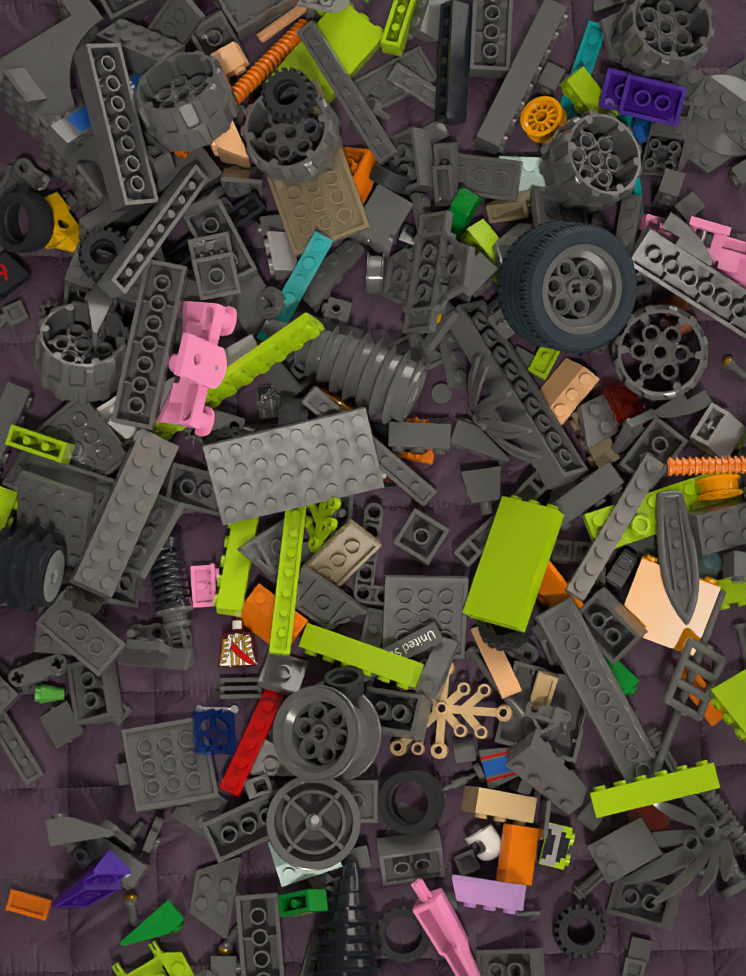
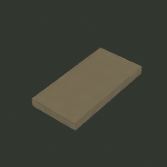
(343, 553)

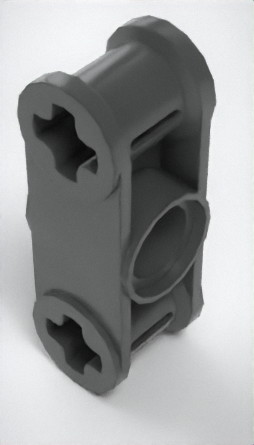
(38, 671)

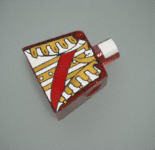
(237, 648)

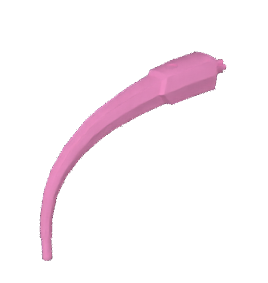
(444, 929)

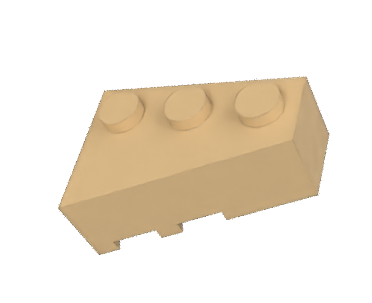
(498, 804)

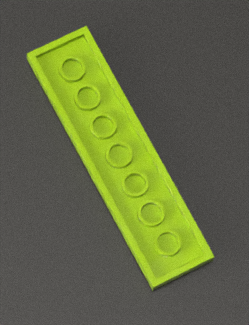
(595, 519)

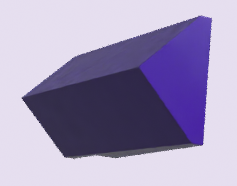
(642, 97)
(94, 882)

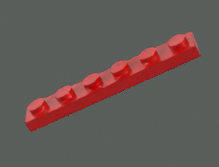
(252, 742)

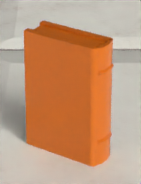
(517, 854)

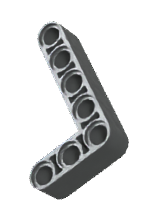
(368, 584)

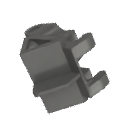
(548, 721)

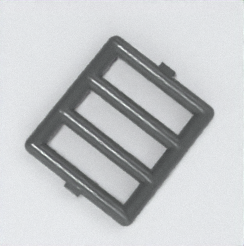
(676, 682)

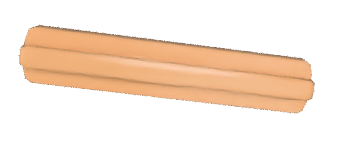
(280, 23)

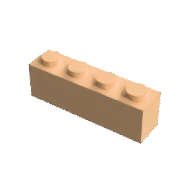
(231, 59)

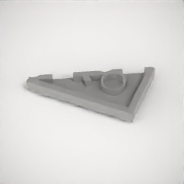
(269, 763)

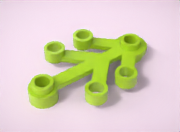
(321, 517)

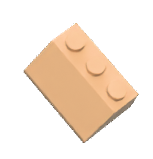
(231, 148)
(568, 388)

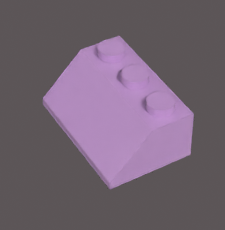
(489, 893)

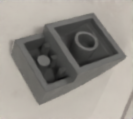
(687, 238)
(214, 266)

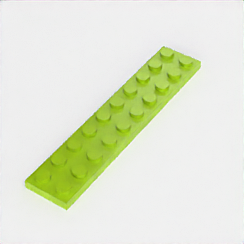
(254, 363)

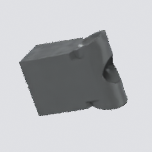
(386, 216)

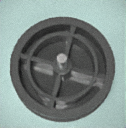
(313, 823)

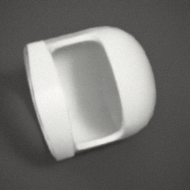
(489, 842)

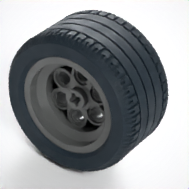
(587, 312)

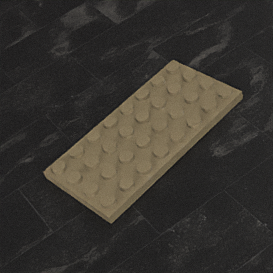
(325, 206)

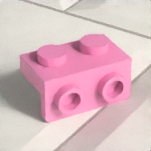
(204, 585)

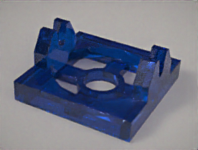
(228, 718)

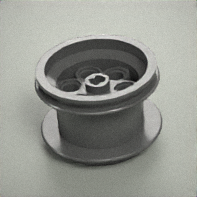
(306, 738)

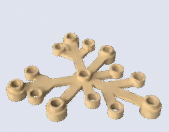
(467, 710)

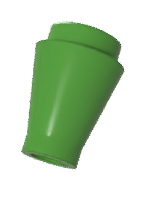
(48, 693)

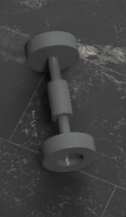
(463, 780)

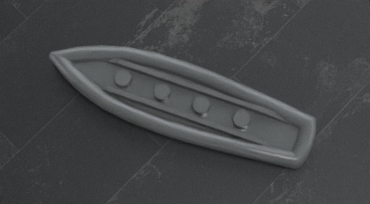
(677, 553)

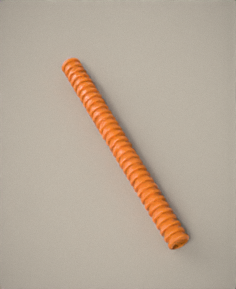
(263, 67)
(709, 465)

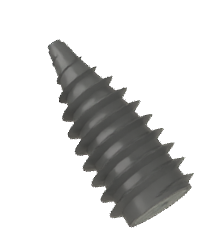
(361, 371)

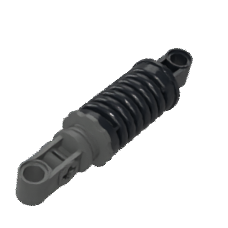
(170, 595)

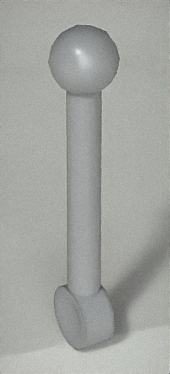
(234, 708)

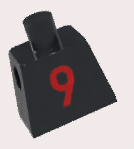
(11, 276)

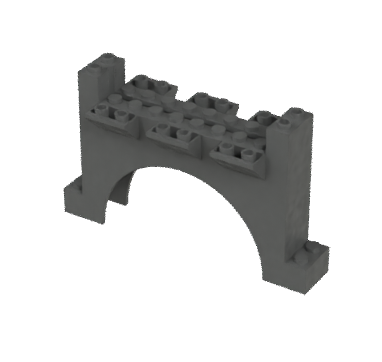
(38, 92)

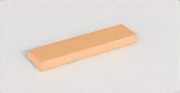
(498, 666)

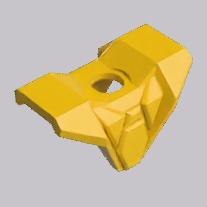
(62, 238)

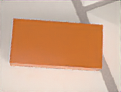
(28, 904)

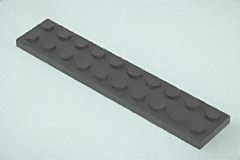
(597, 690)

